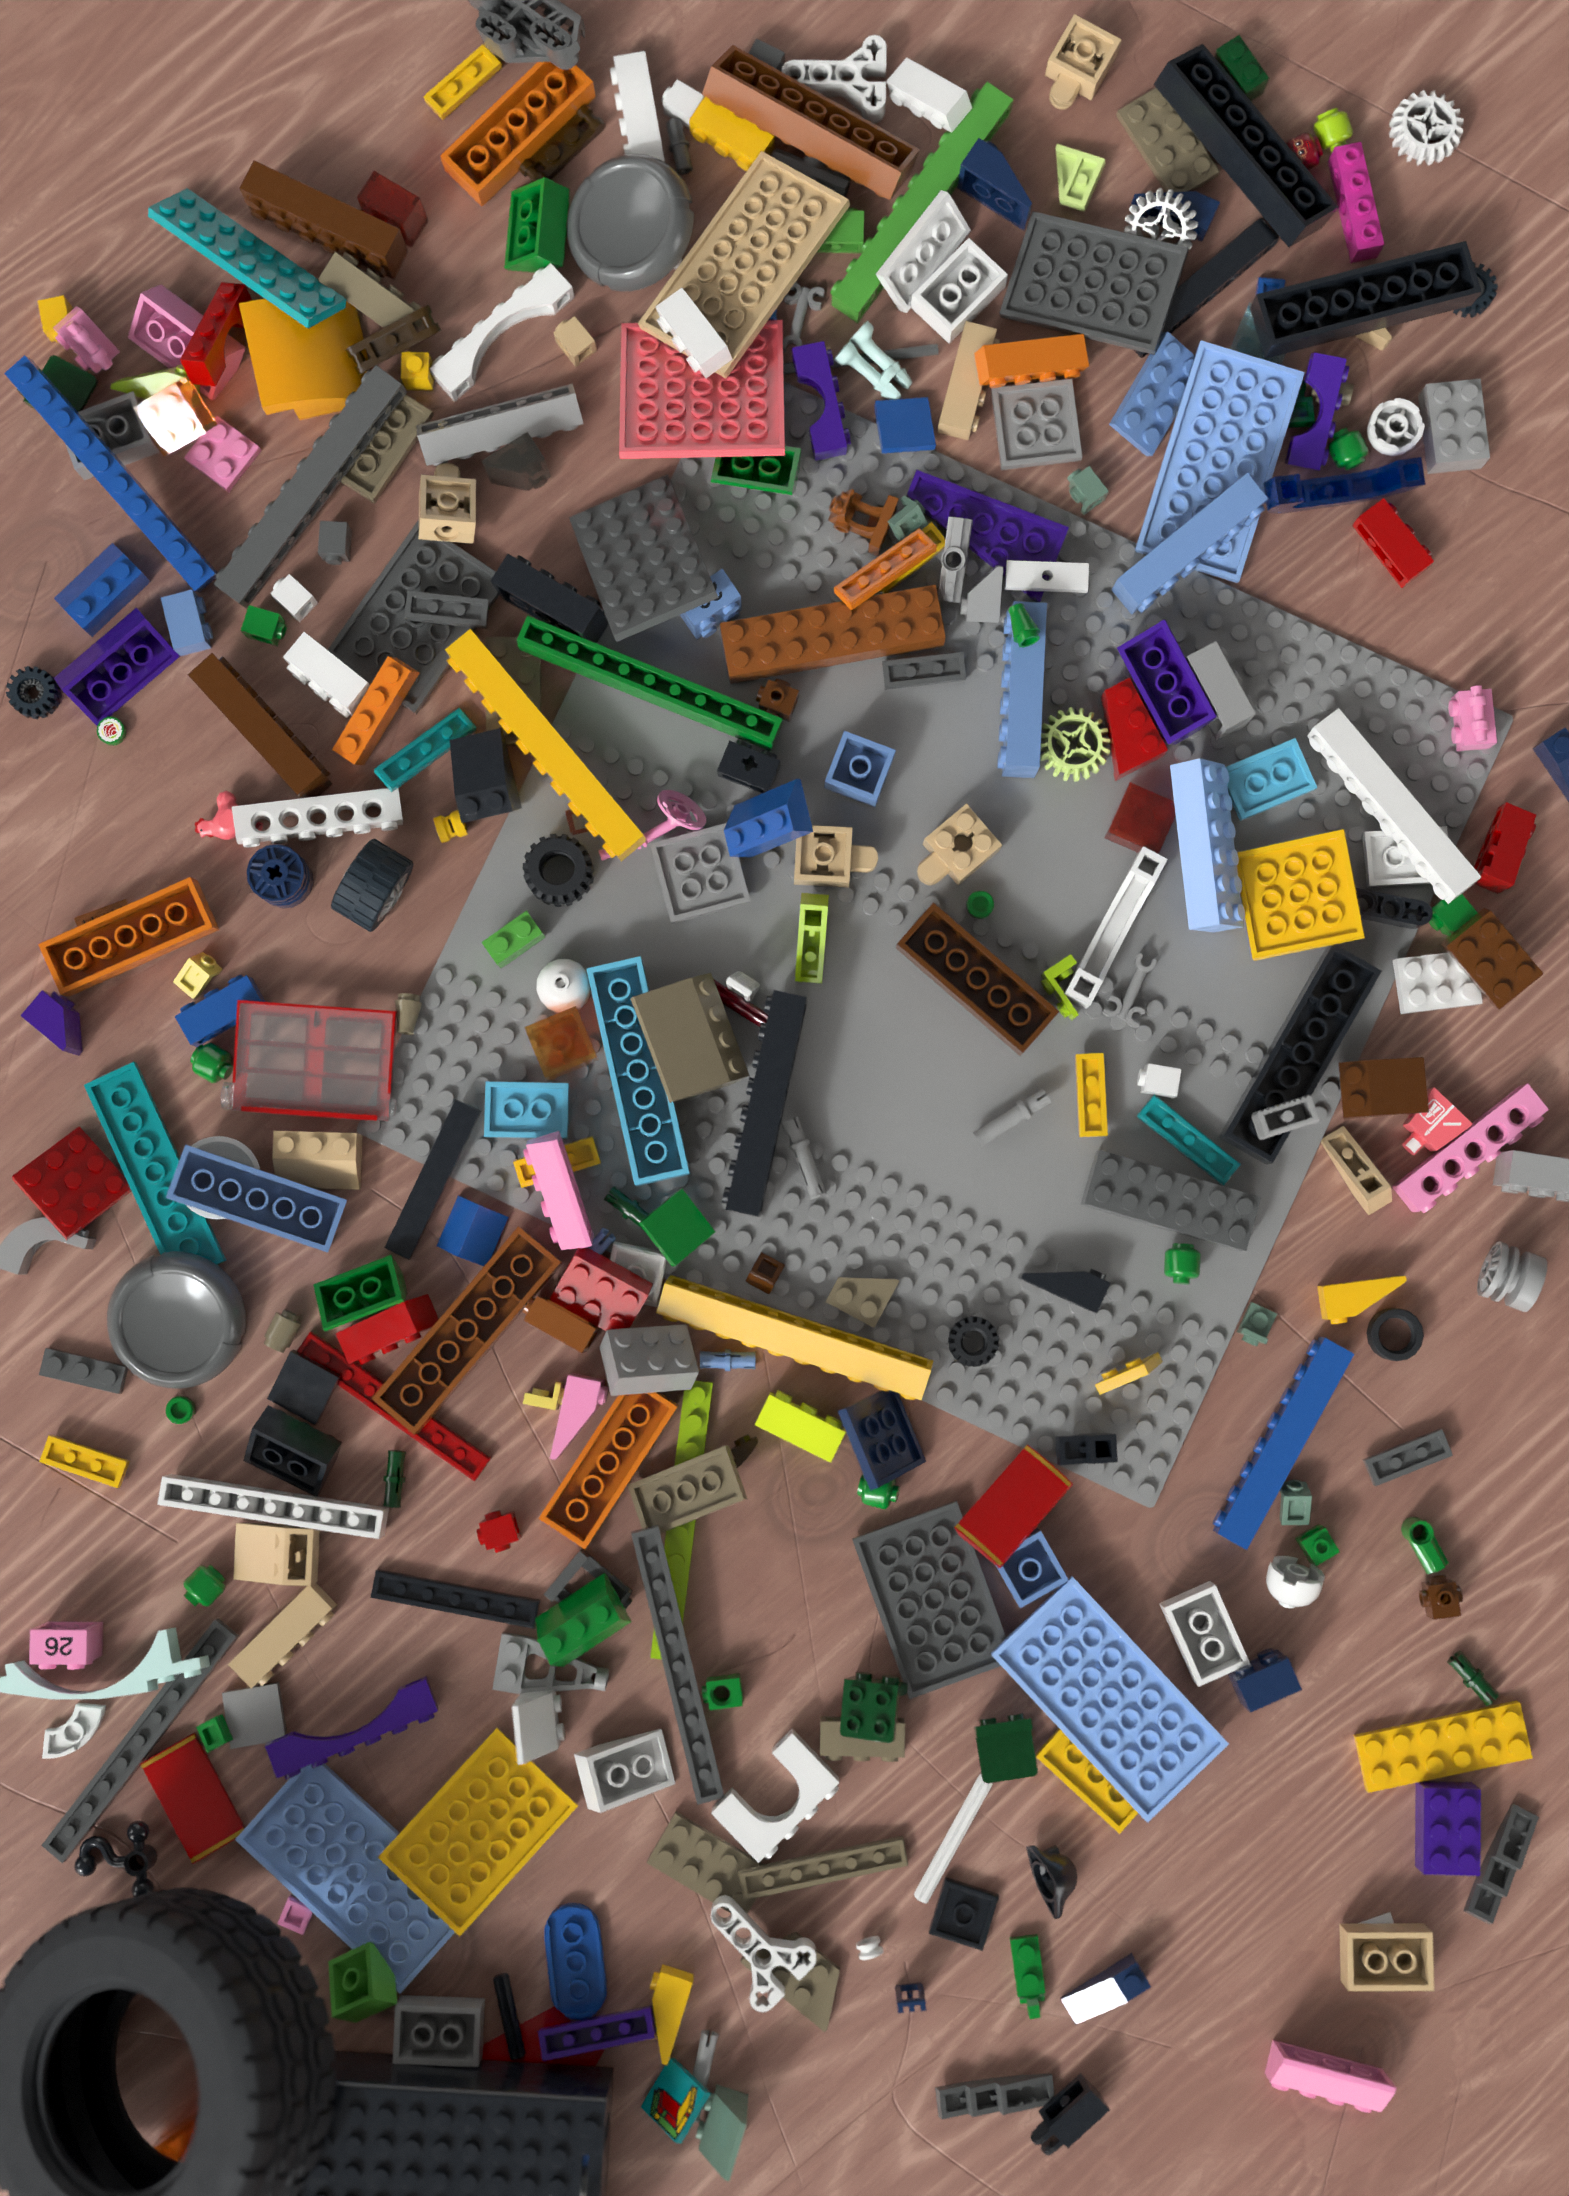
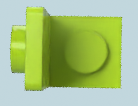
(1061, 970)

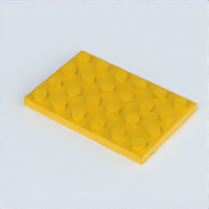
(477, 1832)

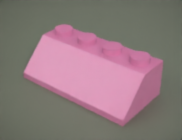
(166, 325)
(560, 1191)
(1328, 2077)

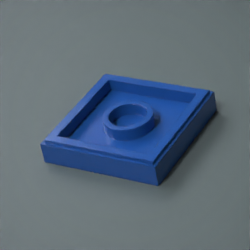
(904, 425)

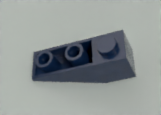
(1203, 205)

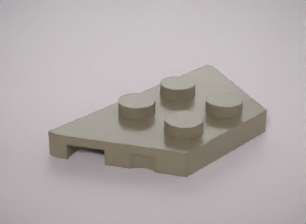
(814, 1992)

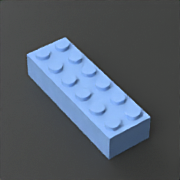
(1207, 846)

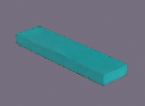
(424, 750)
(1188, 1140)

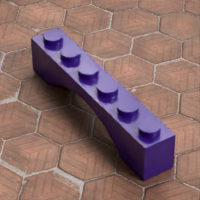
(299, 1750)

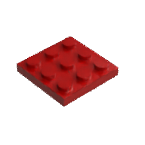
(72, 1183)

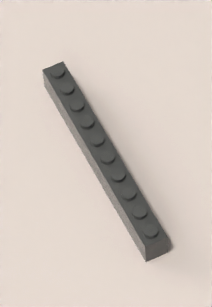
(310, 486)

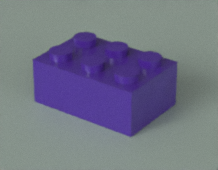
(1447, 1828)

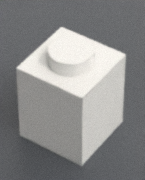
(681, 102)
(293, 597)
(1159, 1080)

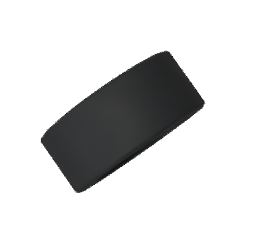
(1416, 1334)

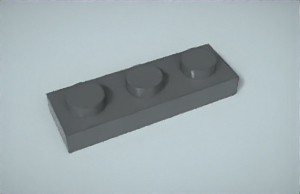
(447, 609)
(924, 670)
(83, 1370)
(1407, 1457)

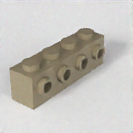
(366, 292)

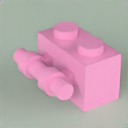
(86, 340)
(1473, 719)

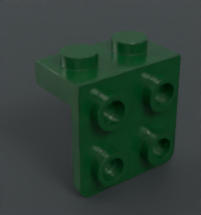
(70, 380)
(871, 1707)
(1006, 1749)

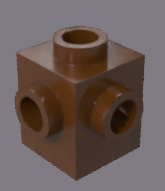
(779, 690)
(1440, 1597)

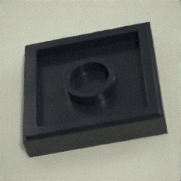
(304, 1387)
(963, 1913)

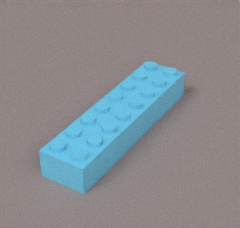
(644, 1110)

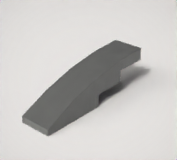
(1500, 1863)
(994, 2095)

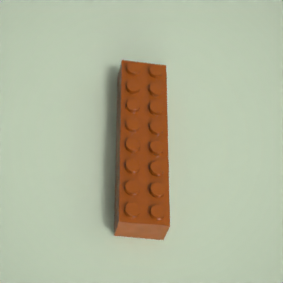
(810, 122)
(832, 634)
(467, 1331)

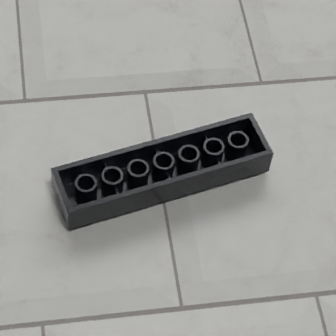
(1245, 145)
(1365, 299)
(1302, 1046)
(766, 1103)

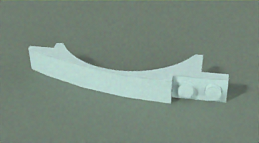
(157, 1667)

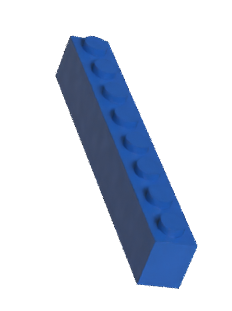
(1282, 1442)

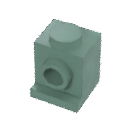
(1087, 489)

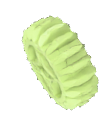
(1085, 724)

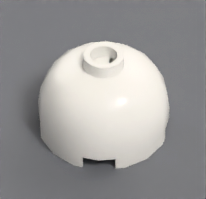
(1395, 427)
(559, 974)
(1293, 1583)

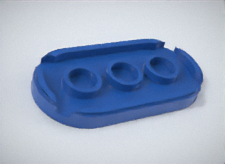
(575, 1961)

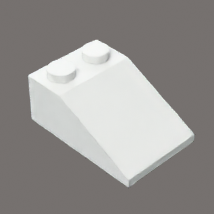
(537, 1724)
(624, 1770)

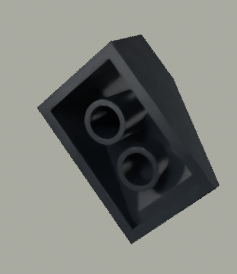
(483, 776)

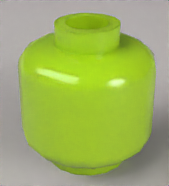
(1333, 129)

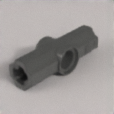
(815, 170)

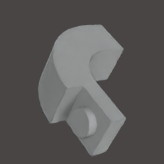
(27, 1238)

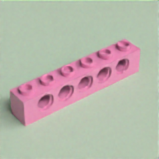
(1530, 1111)

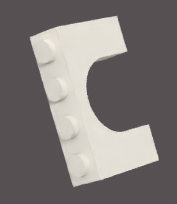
(762, 1833)

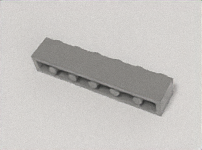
(499, 425)

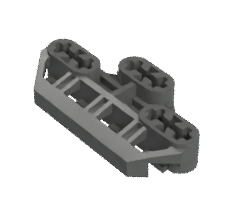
(523, 36)

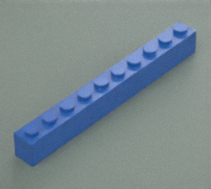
(111, 473)

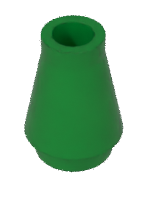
(1023, 627)

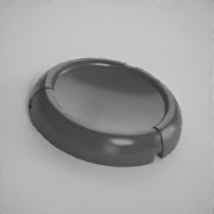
(630, 222)
(176, 1320)

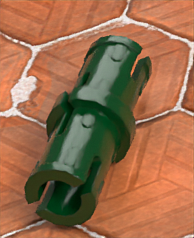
(629, 1208)
(394, 1478)
(1473, 1678)

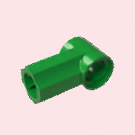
(1425, 1546)

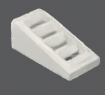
(743, 985)

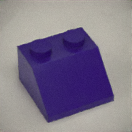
(56, 1020)

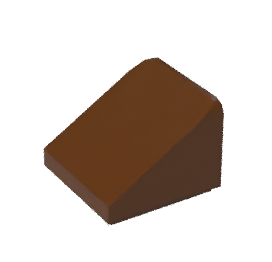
(765, 1273)

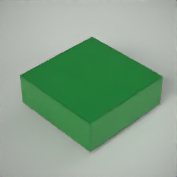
(214, 1733)

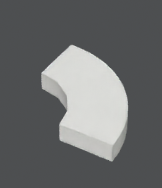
(75, 1732)

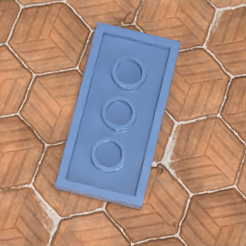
(1154, 395)

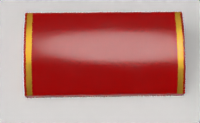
(1013, 1506)
(193, 1797)

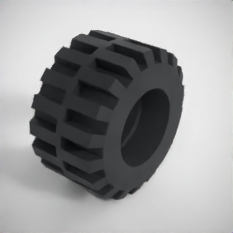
(550, 848)

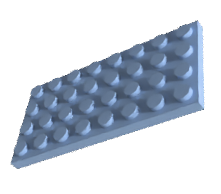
(1224, 428)
(1109, 1699)
(326, 1853)

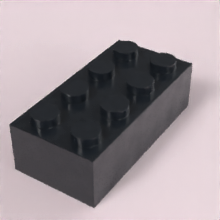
(548, 600)

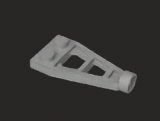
(512, 1663)

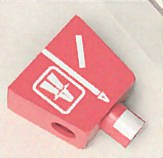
(1435, 1127)

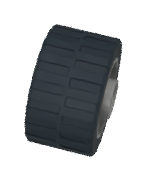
(372, 885)

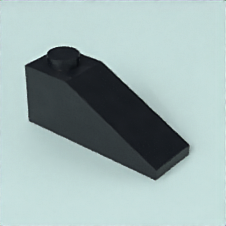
(1077, 1287)

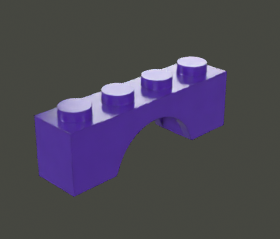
(813, 368)
(1325, 377)

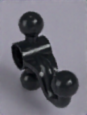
(137, 1833)

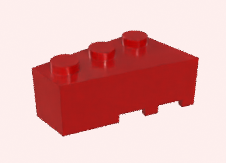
(1131, 730)
(1504, 847)
(387, 1329)

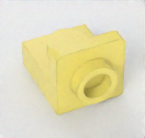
(197, 974)
(541, 1399)

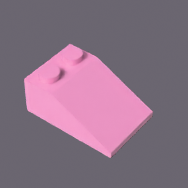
(579, 1403)

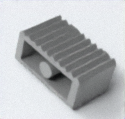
(1285, 1117)

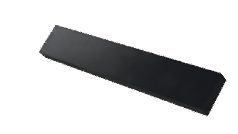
(432, 1179)
(455, 1598)

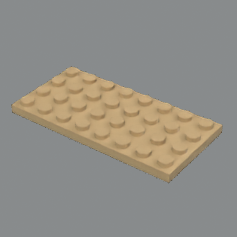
(752, 253)

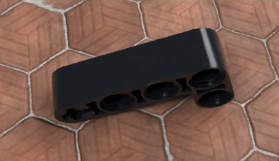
(1402, 905)

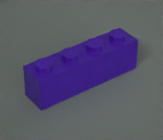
(597, 2033)

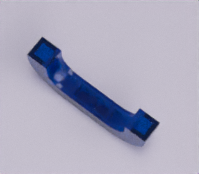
(1291, 494)

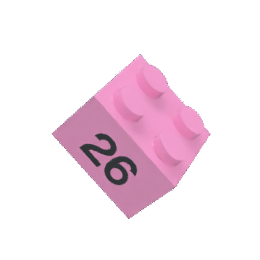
(66, 1644)

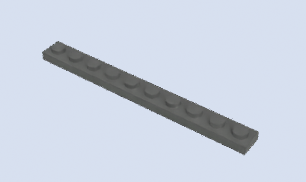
(677, 1664)
(136, 1745)

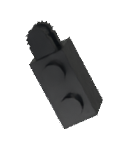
(1069, 2115)

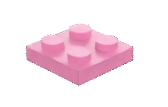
(223, 454)

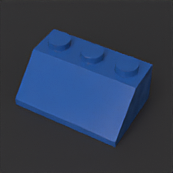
(102, 590)
(768, 821)

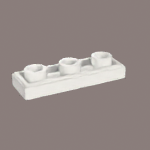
(1064, 576)

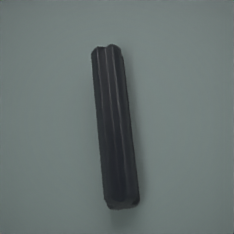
(509, 2016)

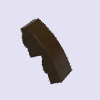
(743, 1448)

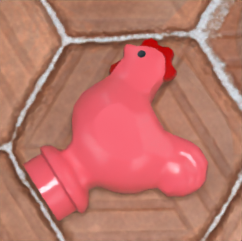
(222, 824)

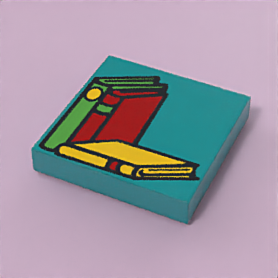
(675, 2100)

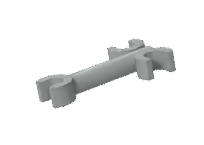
(803, 298)
(1124, 1010)

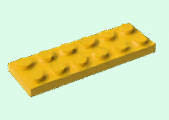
(1442, 1746)

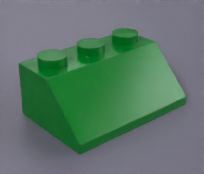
(537, 226)
(762, 473)
(360, 1292)
(580, 1621)

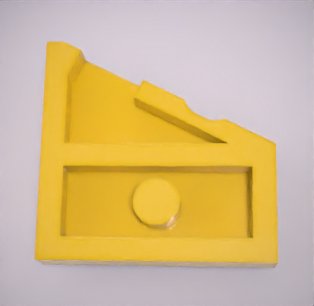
(1134, 1369)

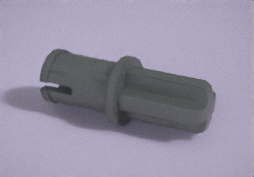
(679, 146)

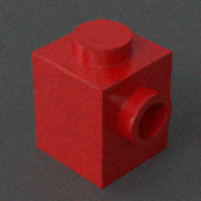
(498, 1531)

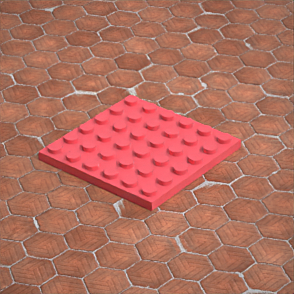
(684, 415)

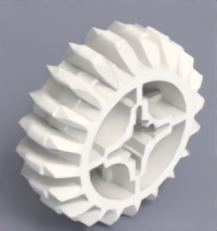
(1441, 123)
(1150, 224)

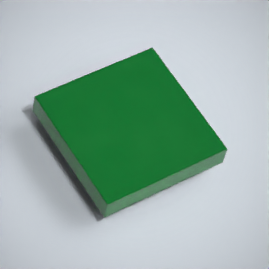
(677, 1227)

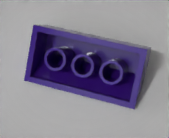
(116, 667)
(1167, 683)

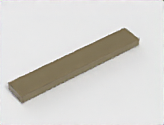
(822, 1867)

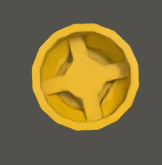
(445, 829)

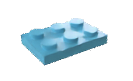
(1269, 779)
(526, 1109)

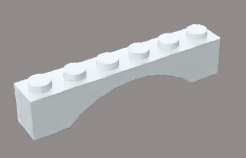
(541, 296)
(1114, 927)

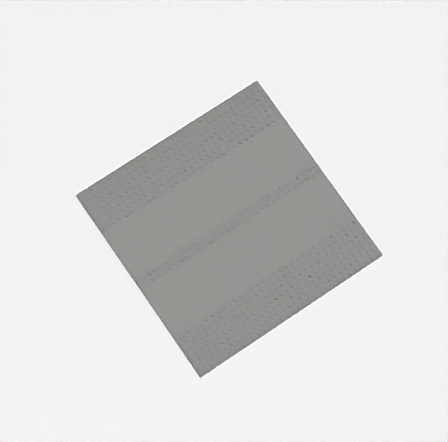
(887, 1059)

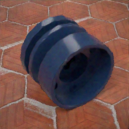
(287, 890)

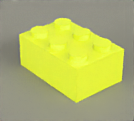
(801, 1425)

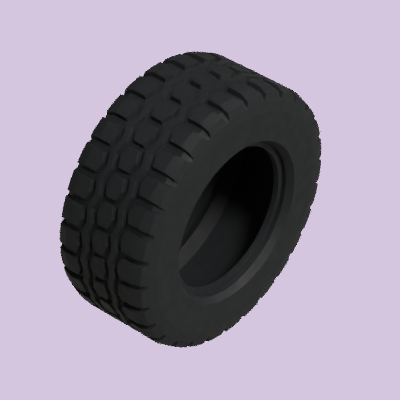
(246, 2020)

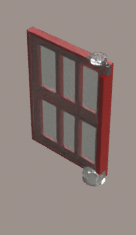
(312, 1061)

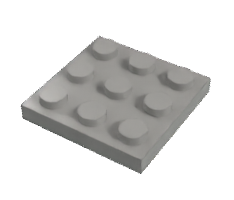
(1036, 424)
(699, 874)

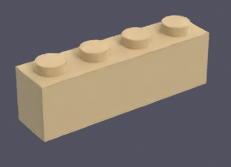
(964, 389)
(282, 1634)

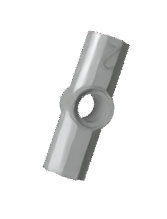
(958, 541)

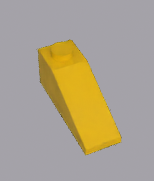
(1352, 1298)
(669, 2002)

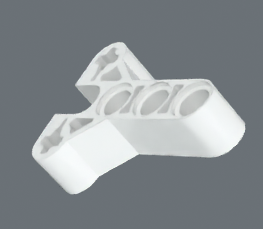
(857, 66)
(782, 1953)

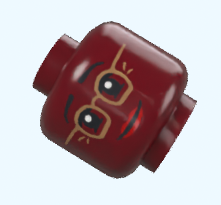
(1306, 149)

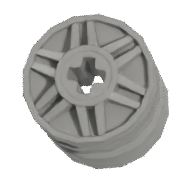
(1512, 1276)

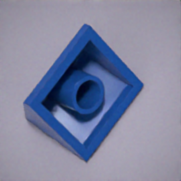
(472, 1231)

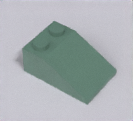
(723, 2129)

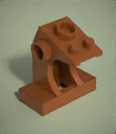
(844, 508)

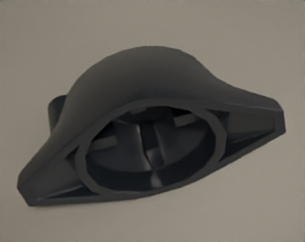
(1053, 1875)

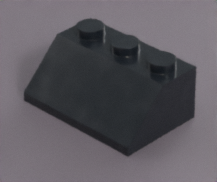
(292, 1450)

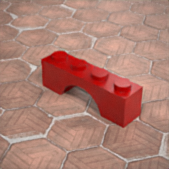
(205, 351)

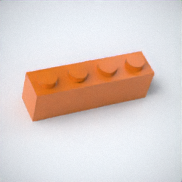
(1031, 360)
(375, 711)

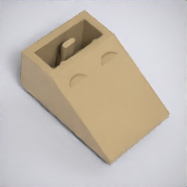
(276, 1554)

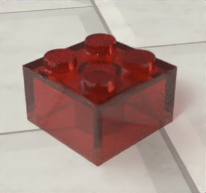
(394, 206)
(1141, 819)

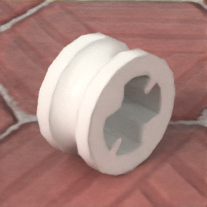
(869, 1948)

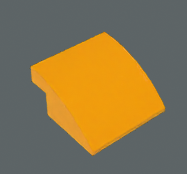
(300, 364)

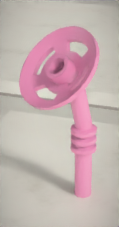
(677, 815)

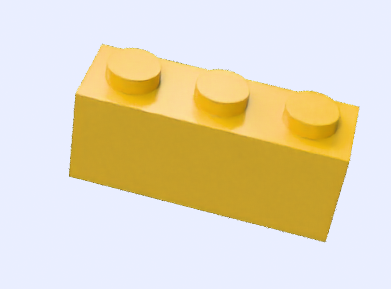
(729, 134)

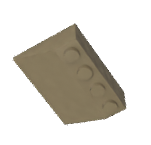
(690, 1037)

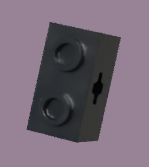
(759, 778)

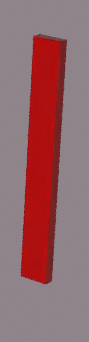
(365, 1385)

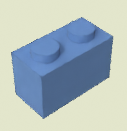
(186, 622)

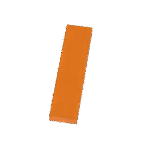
(885, 569)

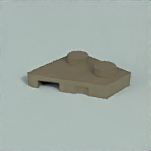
(862, 1297)

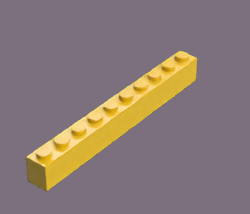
(545, 745)
(794, 1337)

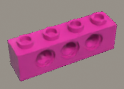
(1355, 202)

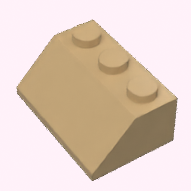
(319, 1158)

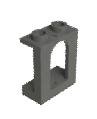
(583, 1558)

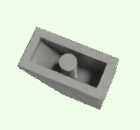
(984, 598)

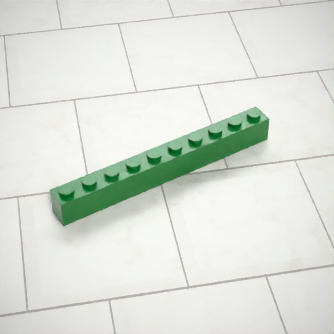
(649, 683)

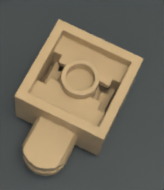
(1080, 62)
(447, 502)
(957, 848)
(829, 857)

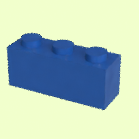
(217, 1011)

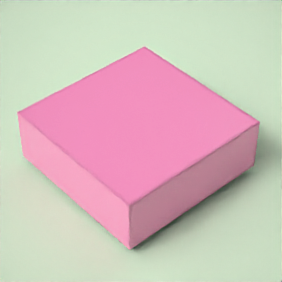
(295, 1915)

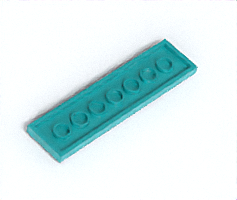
(247, 257)
(149, 1162)

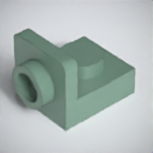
(908, 519)
(1256, 1324)
(1295, 1503)

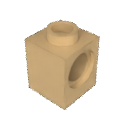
(574, 341)

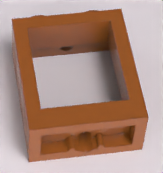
(560, 1323)

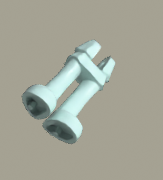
(863, 340)

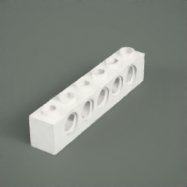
(275, 812)

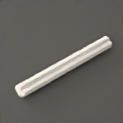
(952, 1840)

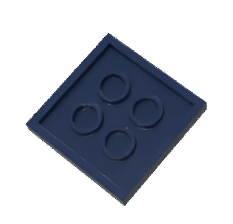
(882, 1437)

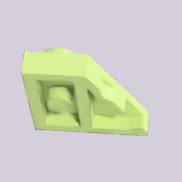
(1077, 176)

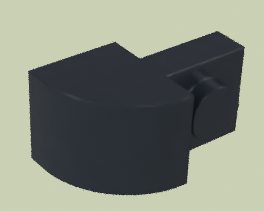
(1086, 1448)

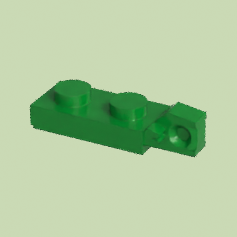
(1028, 1972)

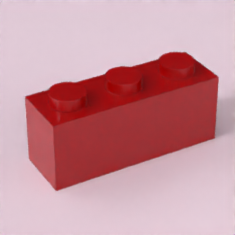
(1393, 542)

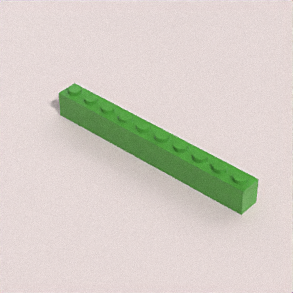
(940, 172)

